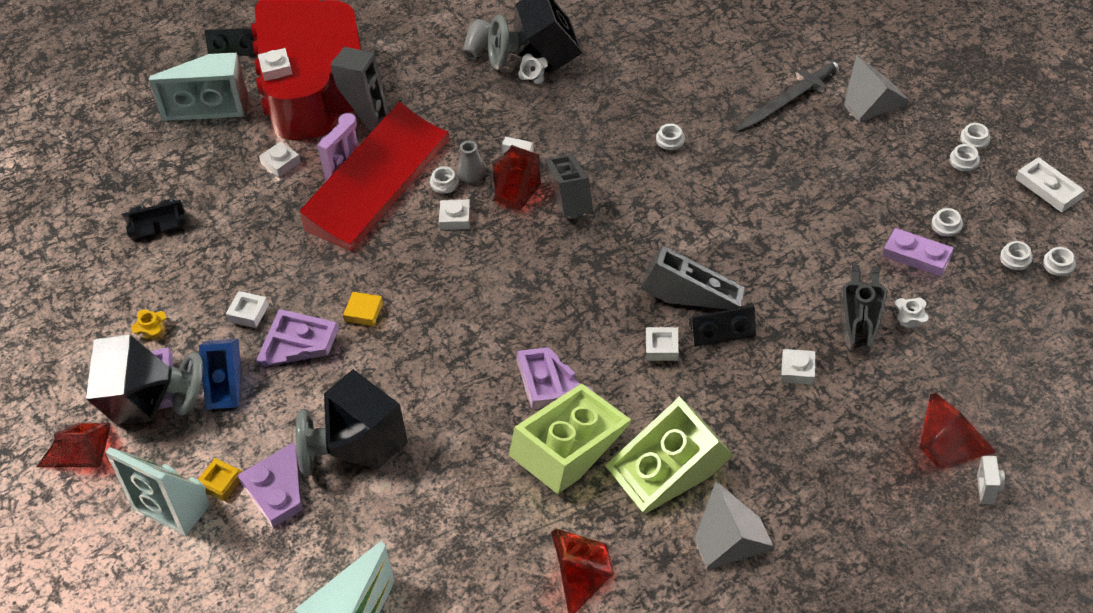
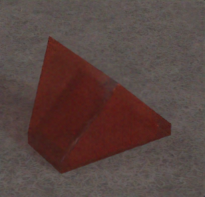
(516, 177)
(949, 435)
(78, 446)
(581, 567)

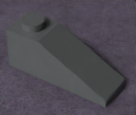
(360, 84)
(570, 186)
(689, 283)

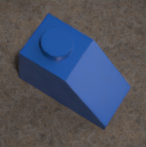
(221, 373)

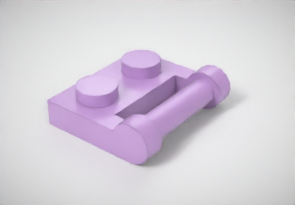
(338, 144)

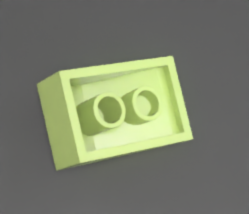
(567, 437)
(668, 457)

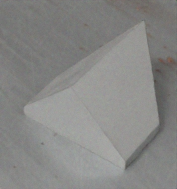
(871, 92)
(729, 530)

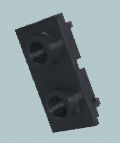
(230, 41)
(141, 220)
(723, 325)

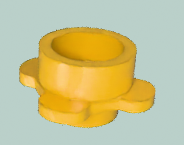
(149, 324)

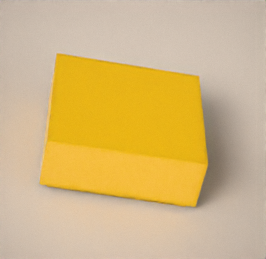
(363, 309)
(220, 479)

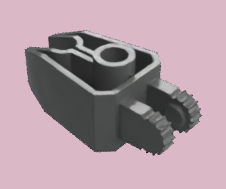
(862, 305)

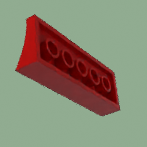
(372, 178)

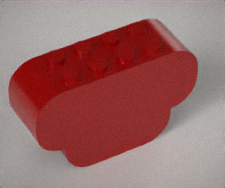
(313, 35)

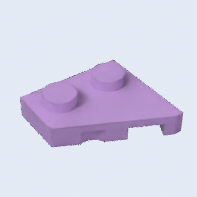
(296, 338)
(544, 376)
(275, 485)

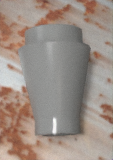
(476, 39)
(470, 164)

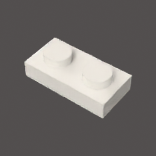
(1050, 184)

